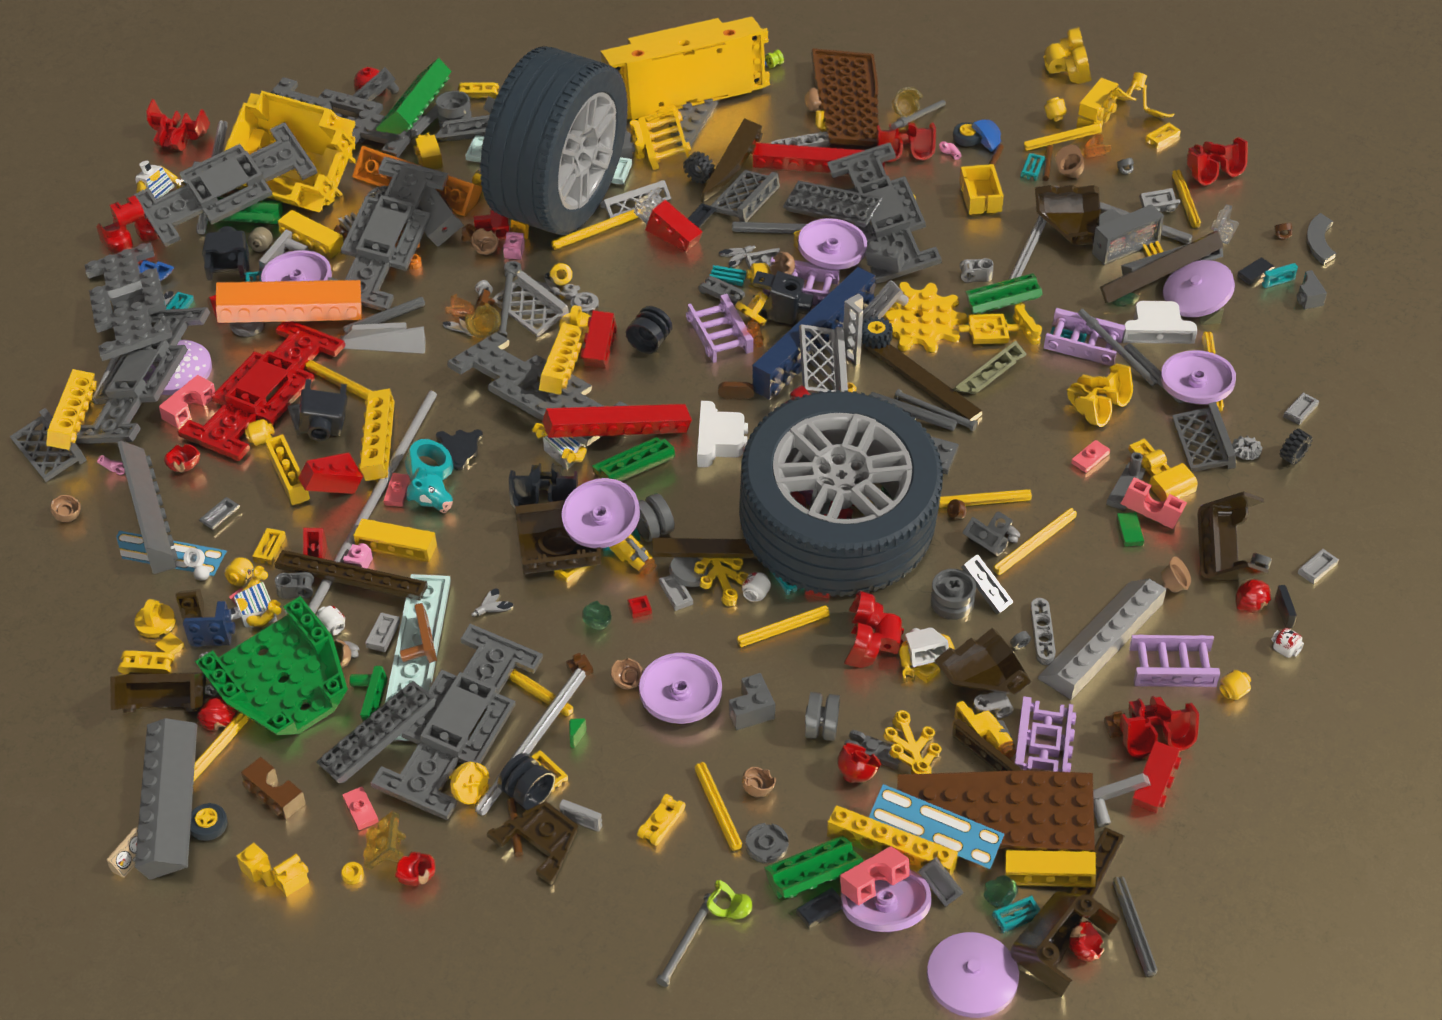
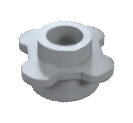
(570, 291)

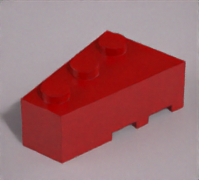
(1160, 771)

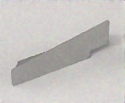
(385, 337)

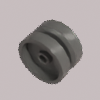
(654, 518)
(953, 594)
(818, 716)

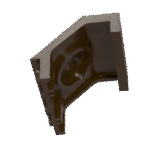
(545, 541)

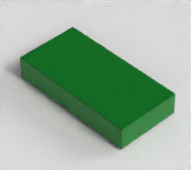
(1130, 529)

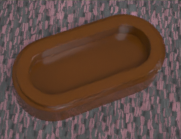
(736, 390)

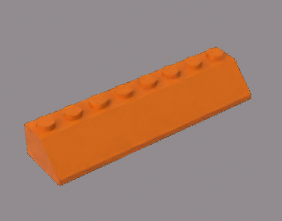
(458, 193)
(288, 301)

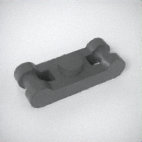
(718, 287)

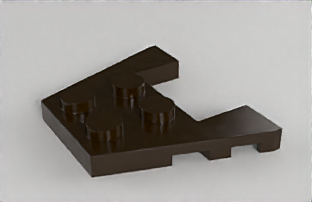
(546, 830)

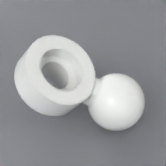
(201, 572)

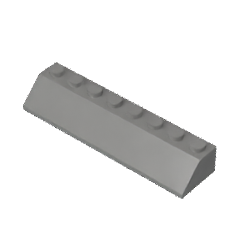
(1103, 637)

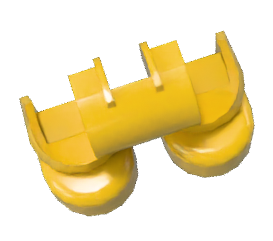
(1069, 57)
(1098, 409)

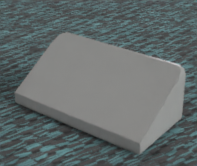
(761, 256)

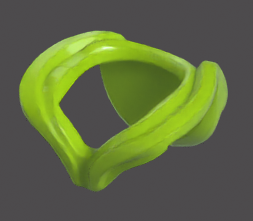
(740, 903)

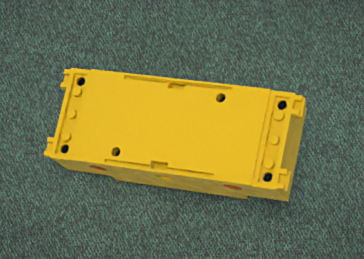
(690, 64)

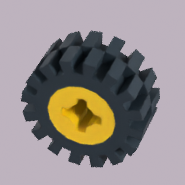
(876, 332)

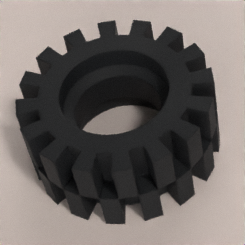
(698, 167)
(1295, 446)

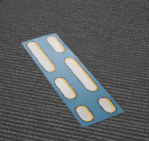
(133, 548)
(937, 825)

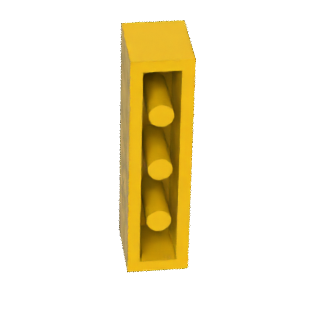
(311, 234)
(286, 469)
(396, 540)
(1051, 868)

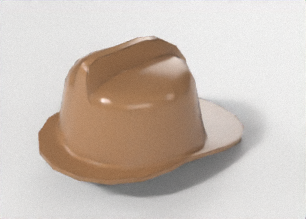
(1070, 161)
(1176, 576)

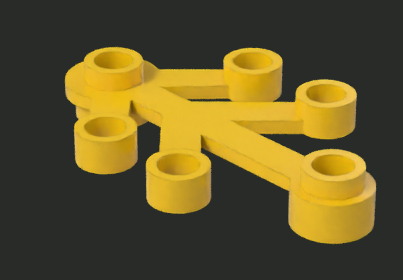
(729, 594)
(918, 765)

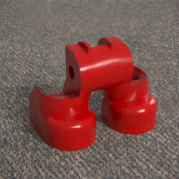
(167, 132)
(921, 140)
(1205, 160)
(116, 235)
(867, 644)
(1138, 731)

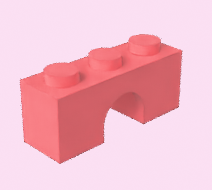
(176, 409)
(1164, 512)
(887, 865)

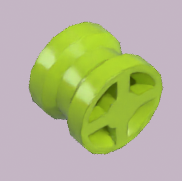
(774, 58)

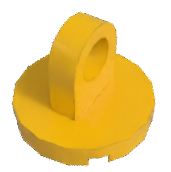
(754, 308)
(576, 317)
(154, 619)
(469, 782)

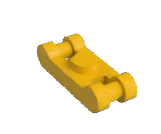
(479, 90)
(637, 139)
(1027, 324)
(145, 662)
(661, 820)

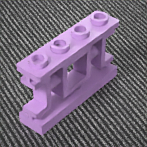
(1027, 737)

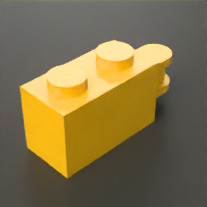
(428, 151)

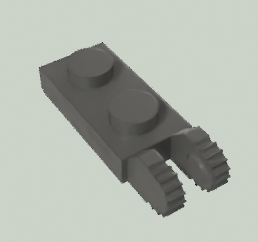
(875, 746)

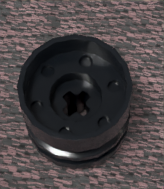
(649, 329)
(526, 781)

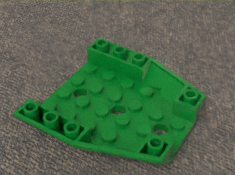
(297, 649)

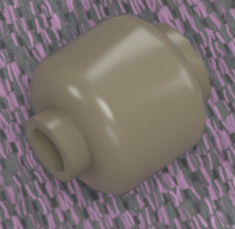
(260, 239)

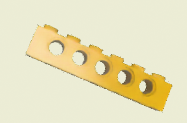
(562, 359)
(71, 409)
(377, 435)
(876, 836)

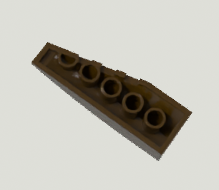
(734, 157)

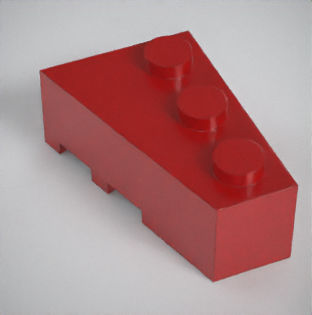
(673, 227)
(599, 339)
(331, 474)

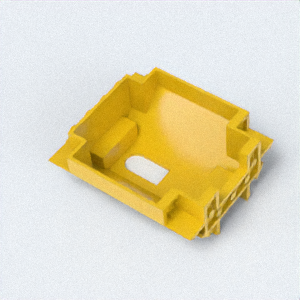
(319, 132)

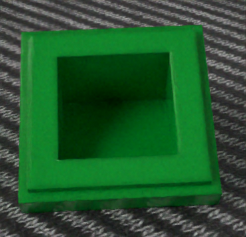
(577, 729)

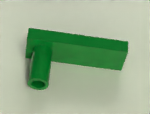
(376, 685)

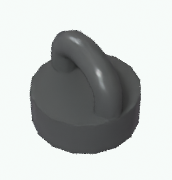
(1125, 163)
(1261, 559)

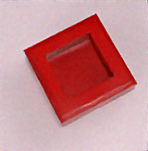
(639, 606)

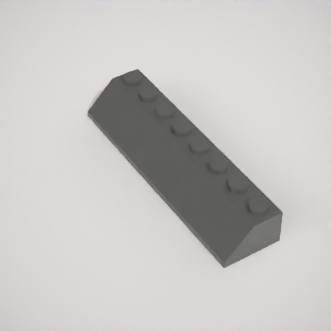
(148, 508)
(166, 798)

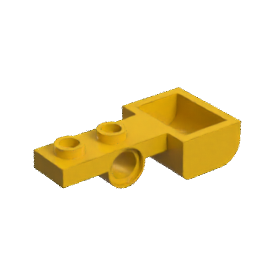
(1164, 480)

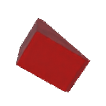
(314, 542)

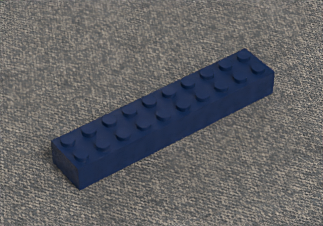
(783, 359)

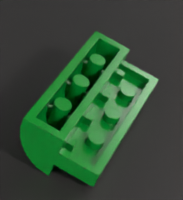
(261, 212)
(1003, 294)
(635, 460)
(812, 867)

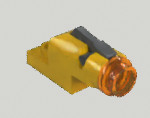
(635, 554)
(987, 727)

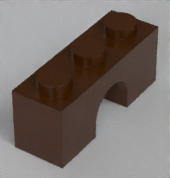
(282, 799)

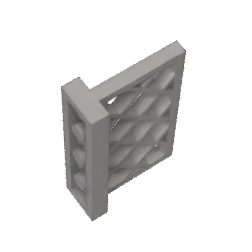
(540, 296)
(837, 358)

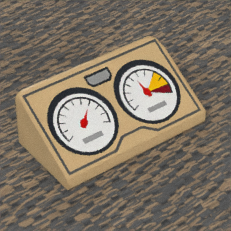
(123, 857)

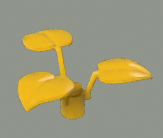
(1137, 83)

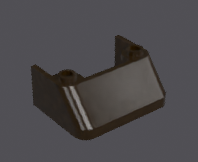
(1218, 538)
(157, 690)
(1033, 946)

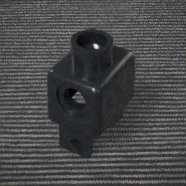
(225, 252)
(785, 296)
(322, 412)

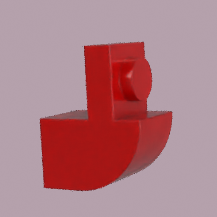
(493, 222)

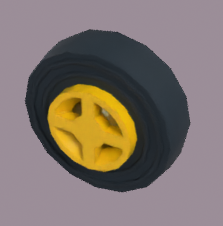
(966, 135)
(202, 815)

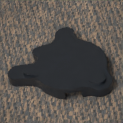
(460, 446)

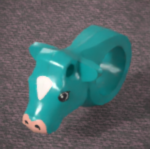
(426, 480)

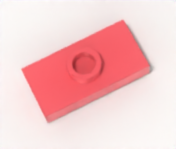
(1090, 456)
(397, 490)
(360, 808)

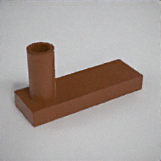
(425, 649)

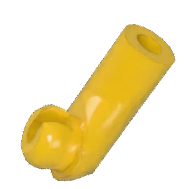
(820, 124)

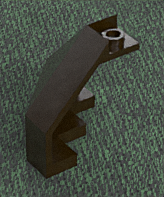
(1070, 211)
(984, 665)

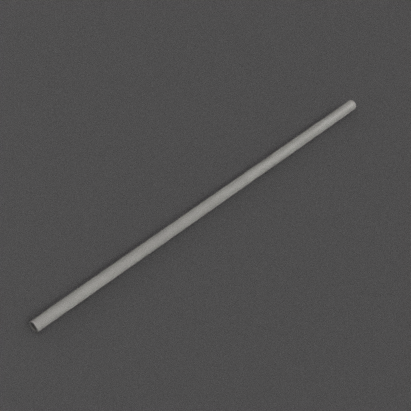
(376, 494)

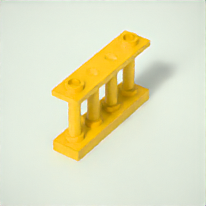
(649, 137)

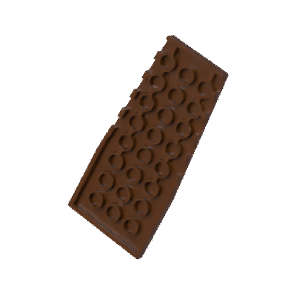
(847, 95)
(1028, 806)

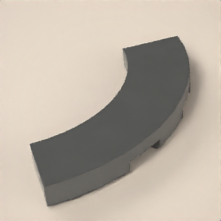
(1316, 238)

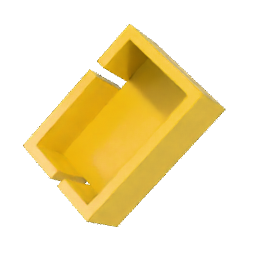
(1097, 104)
(981, 189)

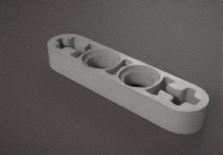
(818, 140)
(1039, 631)

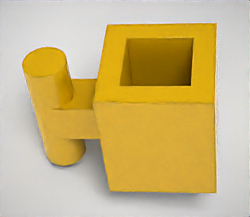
(255, 864)
(290, 875)

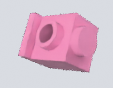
(514, 245)
(359, 555)

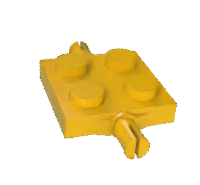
(988, 328)

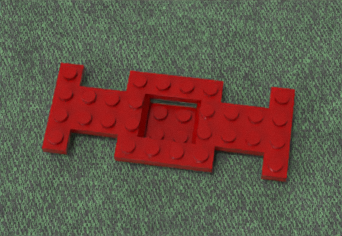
(247, 388)

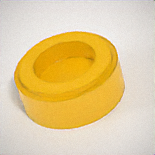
(352, 873)

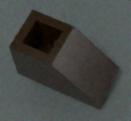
(190, 603)

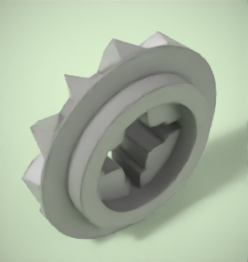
(585, 297)
(1245, 452)

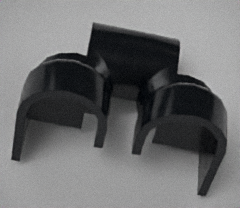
(525, 489)

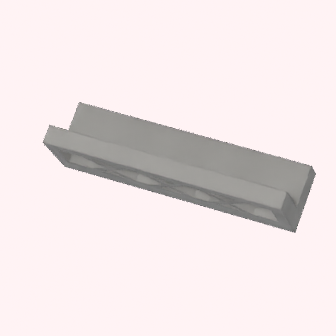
(632, 195)
(853, 328)

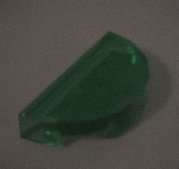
(1126, 299)

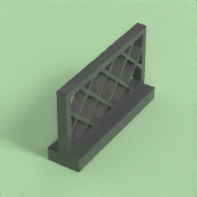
(754, 200)
(29, 430)
(1218, 431)

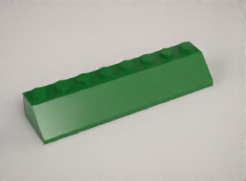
(415, 99)

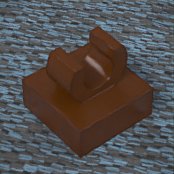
(484, 298)
(581, 662)
(1113, 724)

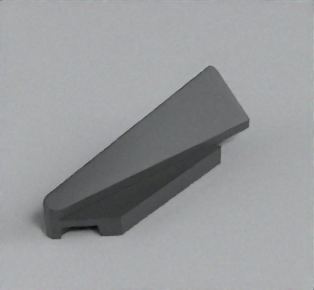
(462, 129)

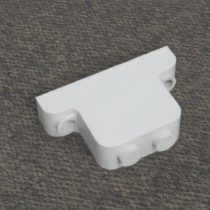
(1159, 324)
(719, 434)

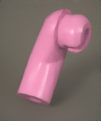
(950, 148)
(112, 465)

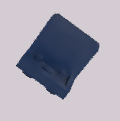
(211, 630)

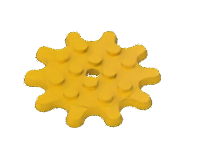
(935, 320)

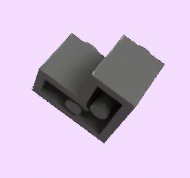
(754, 705)

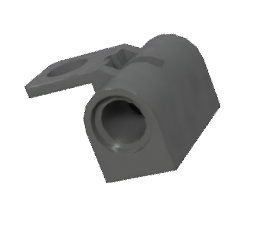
(989, 536)

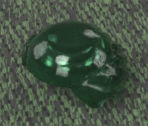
(597, 615)
(1000, 891)

